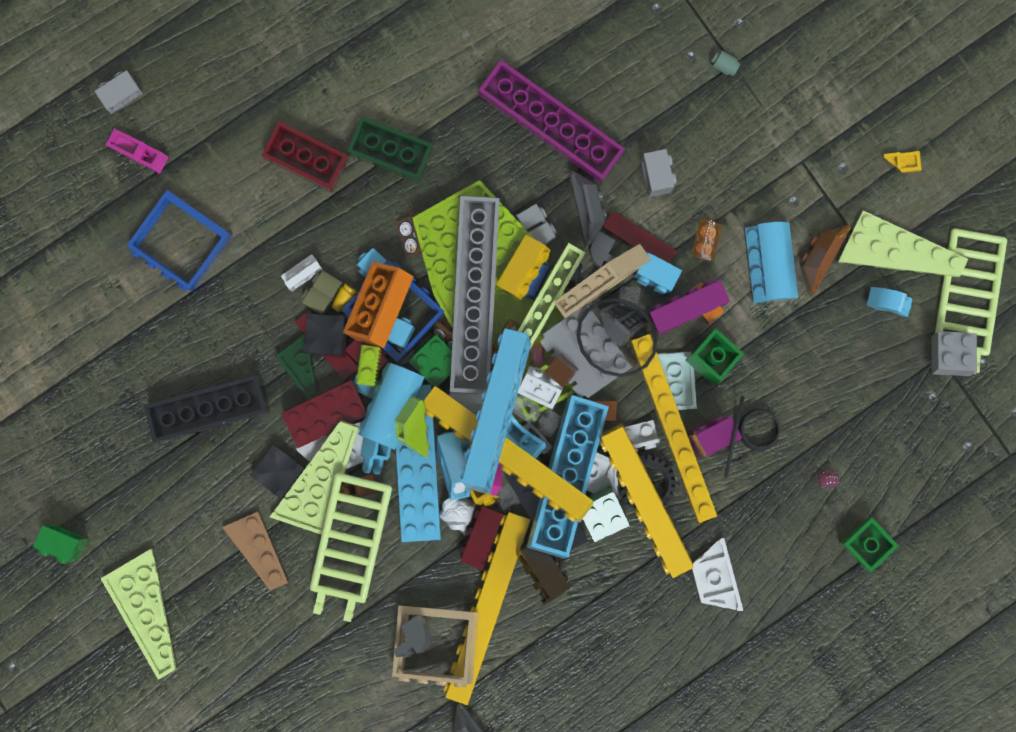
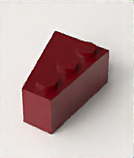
(481, 537)

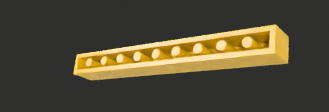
(673, 430)
(512, 458)
(490, 599)

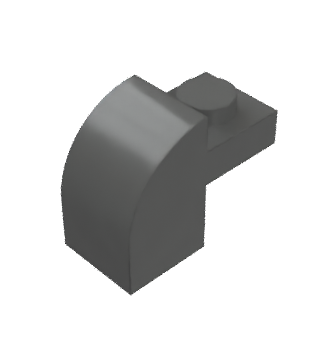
(600, 248)
(418, 637)

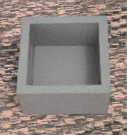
(657, 172)
(954, 353)

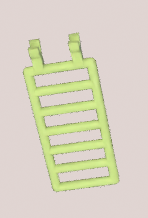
(993, 295)
(373, 543)

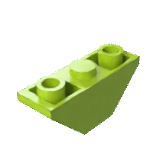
(412, 428)

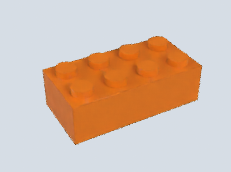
(378, 304)

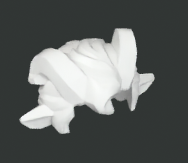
(458, 513)

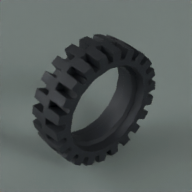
(668, 475)

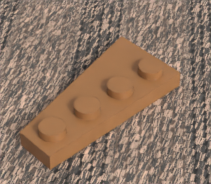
(255, 544)

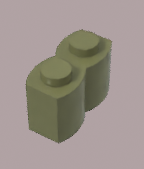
(322, 293)

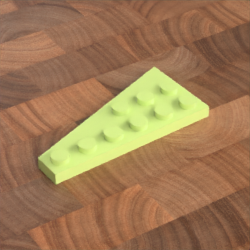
(891, 247)
(309, 496)
(140, 602)

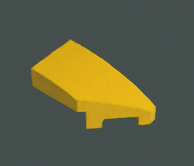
(905, 161)

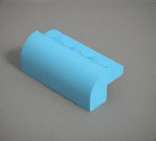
(771, 262)
(388, 400)

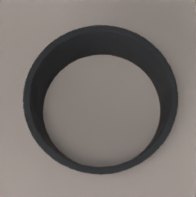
(741, 430)

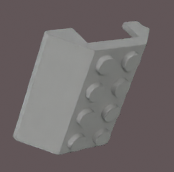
(596, 344)

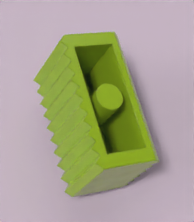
(368, 366)

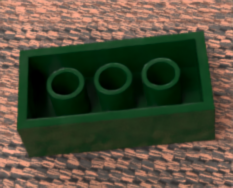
(390, 149)

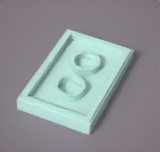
(679, 378)

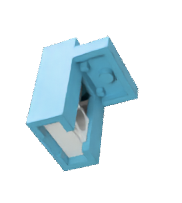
(451, 458)

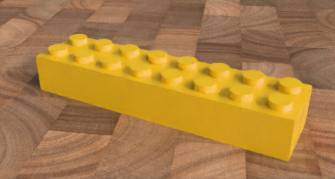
(647, 500)

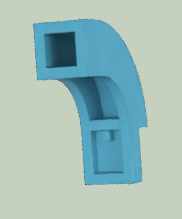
(524, 439)

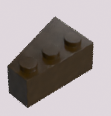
(545, 573)

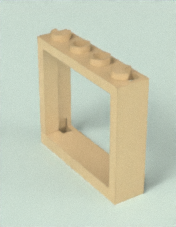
(602, 280)
(399, 662)

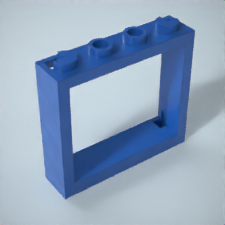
(151, 220)
(424, 295)

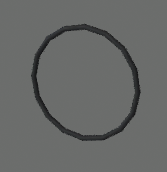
(598, 367)
(734, 436)

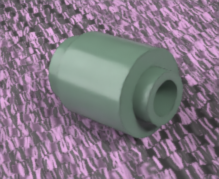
(725, 63)

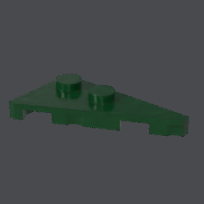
(299, 367)

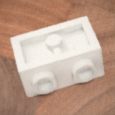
(301, 273)
(540, 387)
(643, 435)

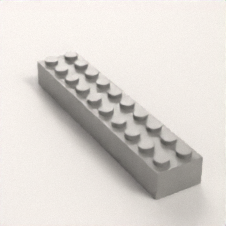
(474, 294)

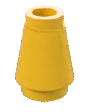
(343, 296)

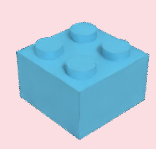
(658, 275)

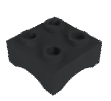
(325, 335)
(277, 471)

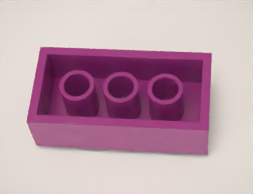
(688, 308)
(715, 436)

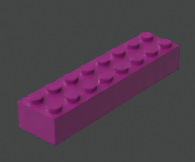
(551, 121)

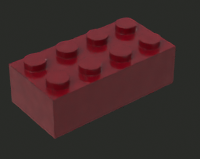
(305, 157)
(323, 413)

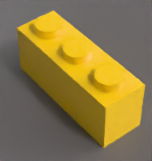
(523, 267)

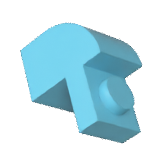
(889, 300)

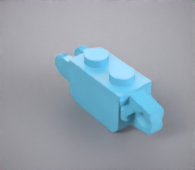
(374, 451)

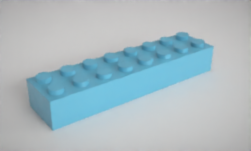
(496, 411)
(572, 461)
(419, 487)

